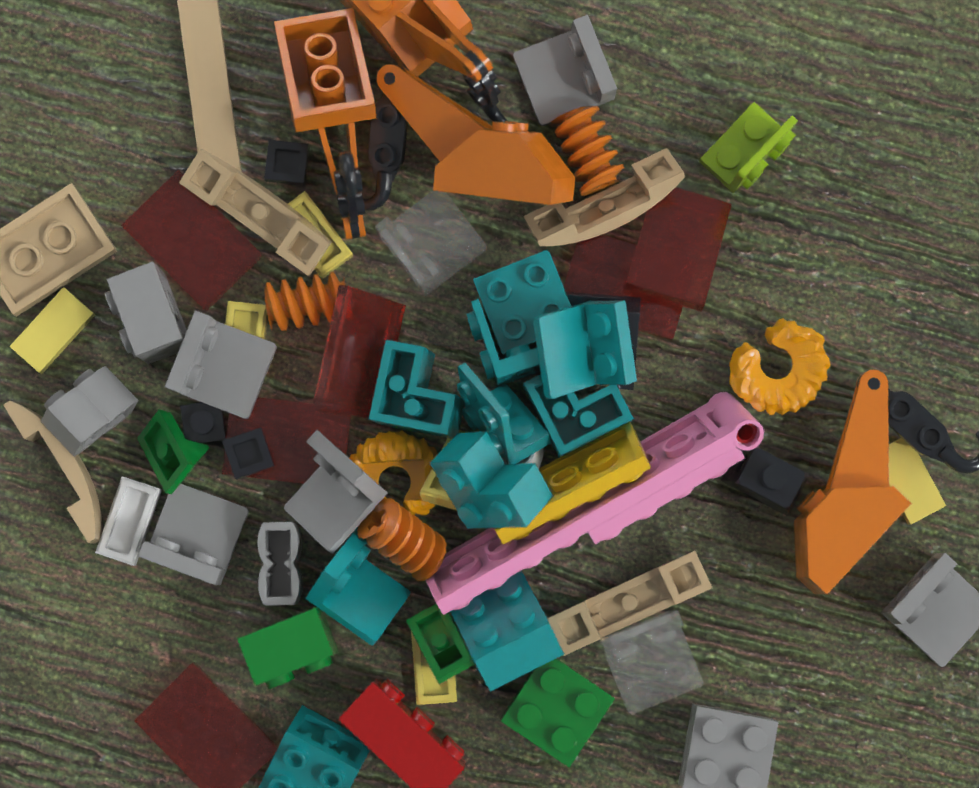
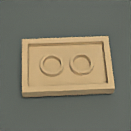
(49, 249)

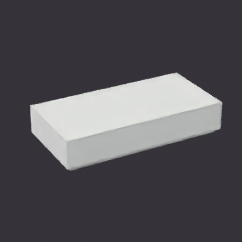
(128, 521)

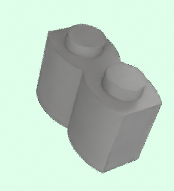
(88, 409)
(280, 576)

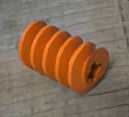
(587, 149)
(301, 301)
(403, 539)

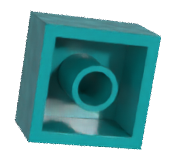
(507, 632)

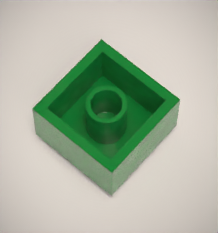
(287, 646)
(557, 710)

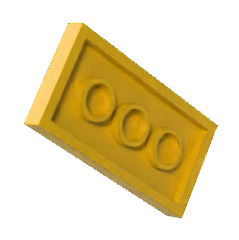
(586, 476)

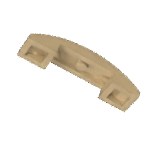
(257, 209)
(608, 209)
(87, 510)
(629, 602)

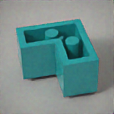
(403, 394)
(576, 421)
(487, 489)

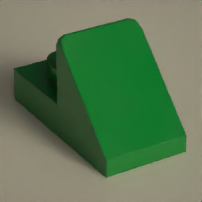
(169, 451)
(440, 643)

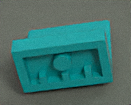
(518, 295)
(584, 347)
(519, 361)
(503, 416)
(358, 591)
(315, 755)

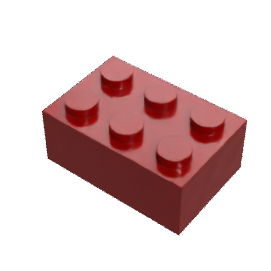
(403, 737)

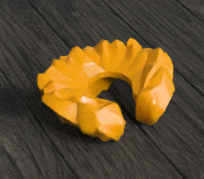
(794, 390)
(400, 451)

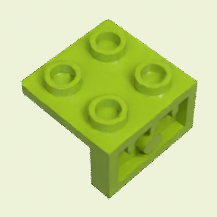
(742, 150)

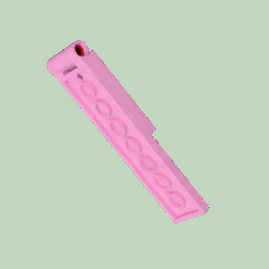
(679, 457)

